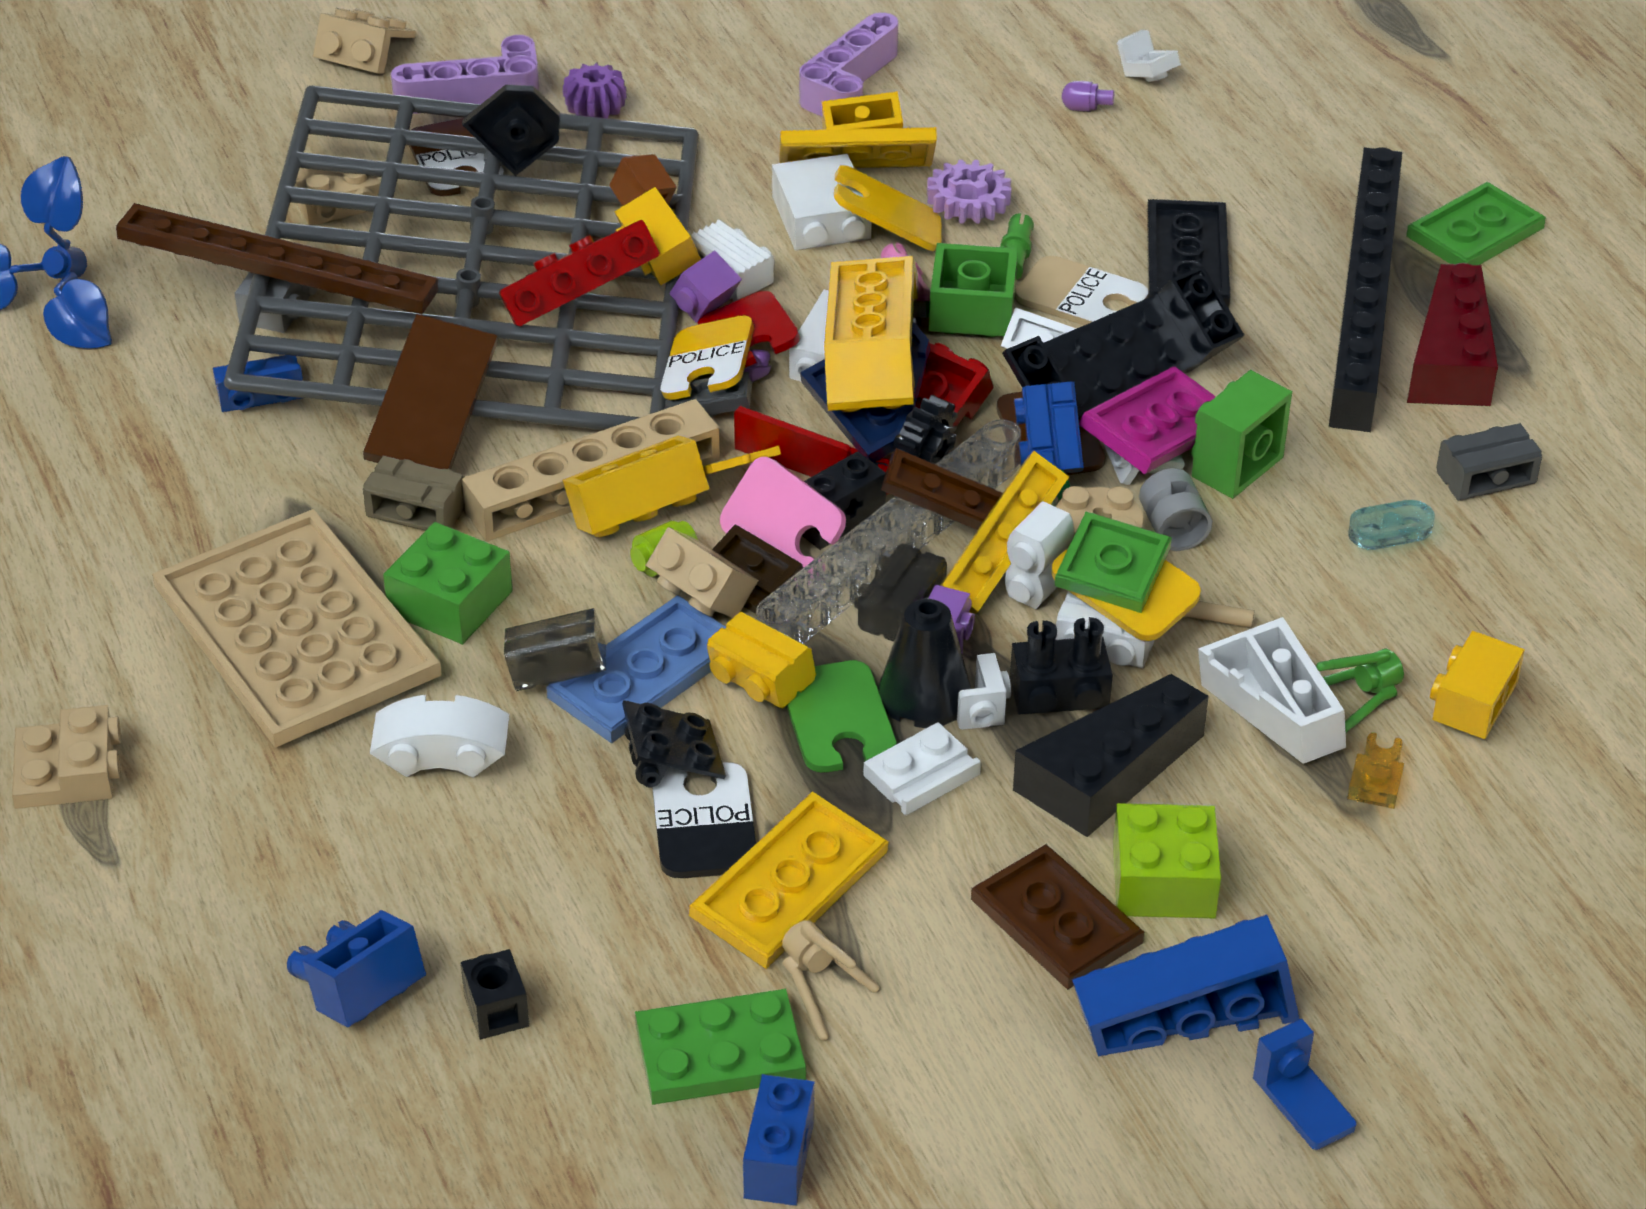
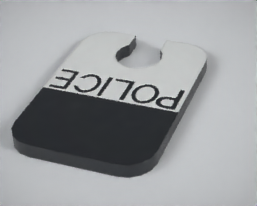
(703, 831)

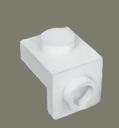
(1142, 60)
(986, 702)

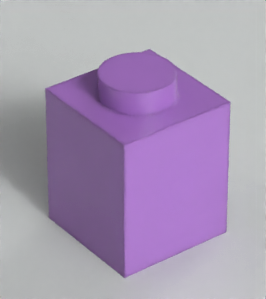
(705, 286)

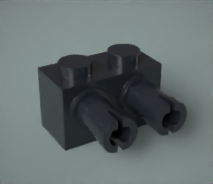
(1062, 672)

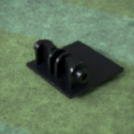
(670, 740)

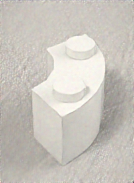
(439, 734)

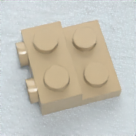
(335, 182)
(67, 759)

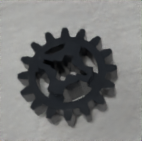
(928, 430)

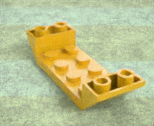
(870, 333)

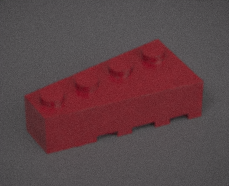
(1457, 345)

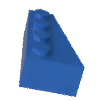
(1189, 989)

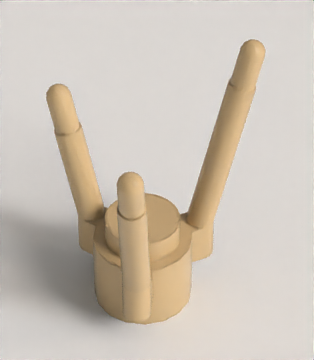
(813, 952)

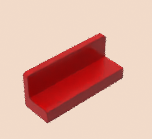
(799, 447)

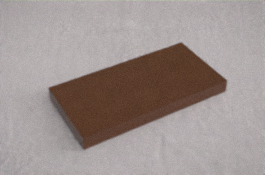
(431, 393)

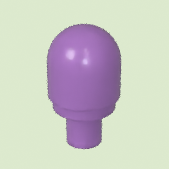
(1085, 96)

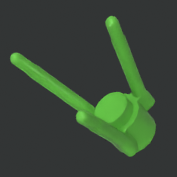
(1374, 673)

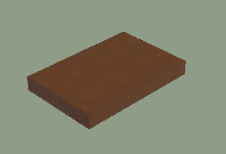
(1057, 915)

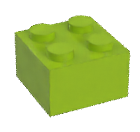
(1166, 860)

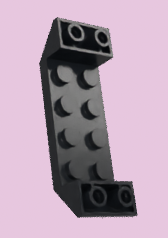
(1112, 354)

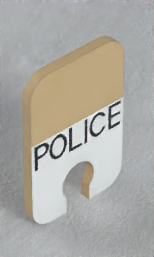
(1075, 290)

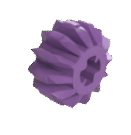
(594, 91)

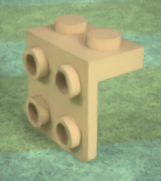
(358, 38)

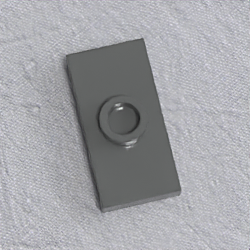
(721, 400)

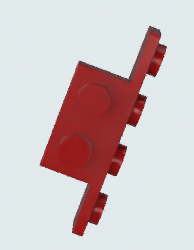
(578, 272)

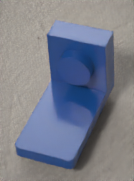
(1296, 1090)

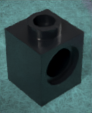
(495, 994)

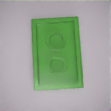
(1476, 226)

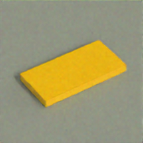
(864, 146)
(788, 878)

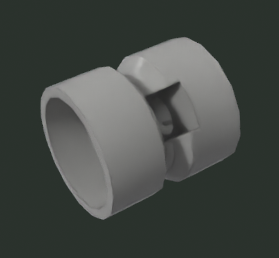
(1176, 508)

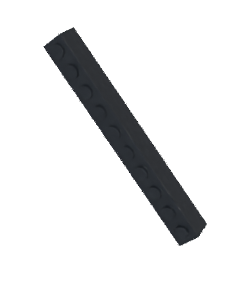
(1366, 291)

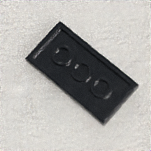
(1184, 238)

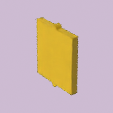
(741, 460)

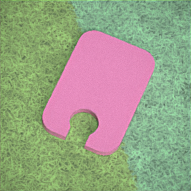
(781, 508)

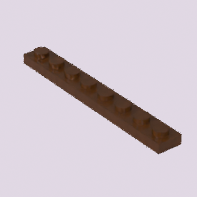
(278, 258)

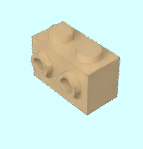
(700, 573)

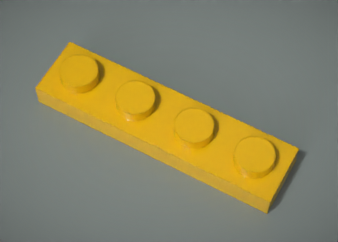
(986, 554)

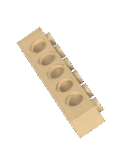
(533, 488)

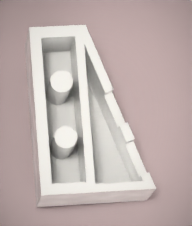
(1276, 689)

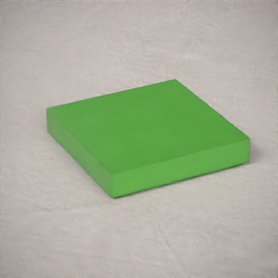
(1113, 561)

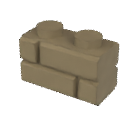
(413, 494)

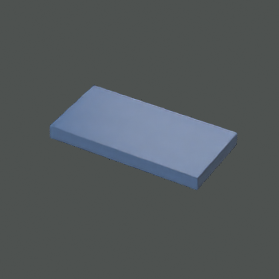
(643, 665)

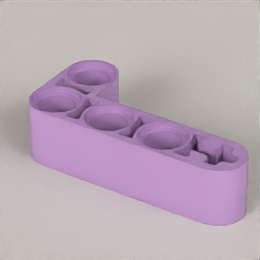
(848, 62)
(470, 78)

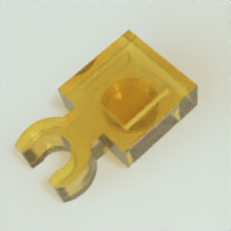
(1377, 774)

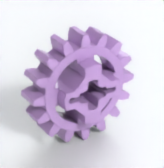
(969, 191)

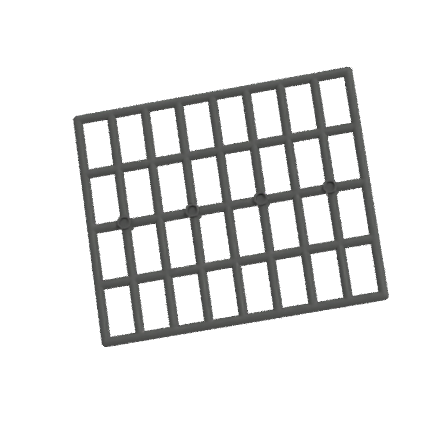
(468, 281)

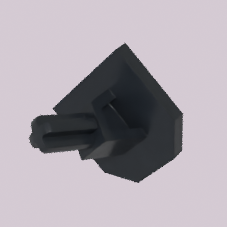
(515, 126)

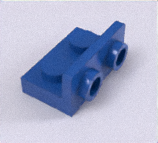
(276, 367)

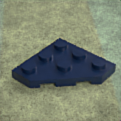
(873, 428)

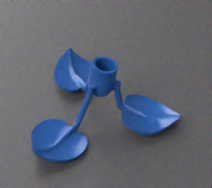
(80, 309)

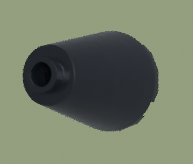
(924, 667)

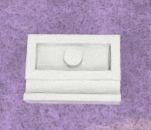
(921, 768)

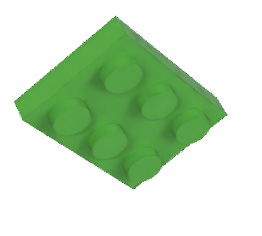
(718, 1045)

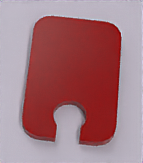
(769, 321)

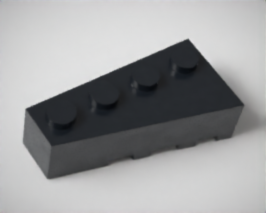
(1110, 753)

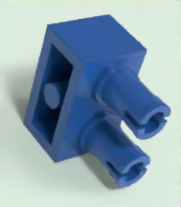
(360, 966)

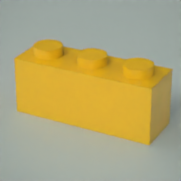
(636, 486)

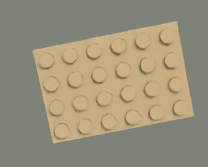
(296, 627)

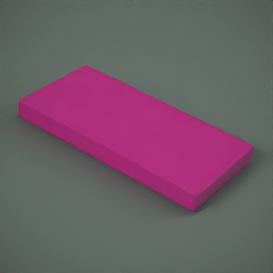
(1150, 419)

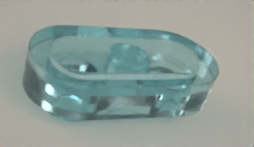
(1391, 524)

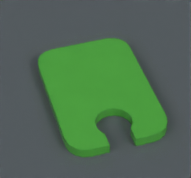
(839, 706)

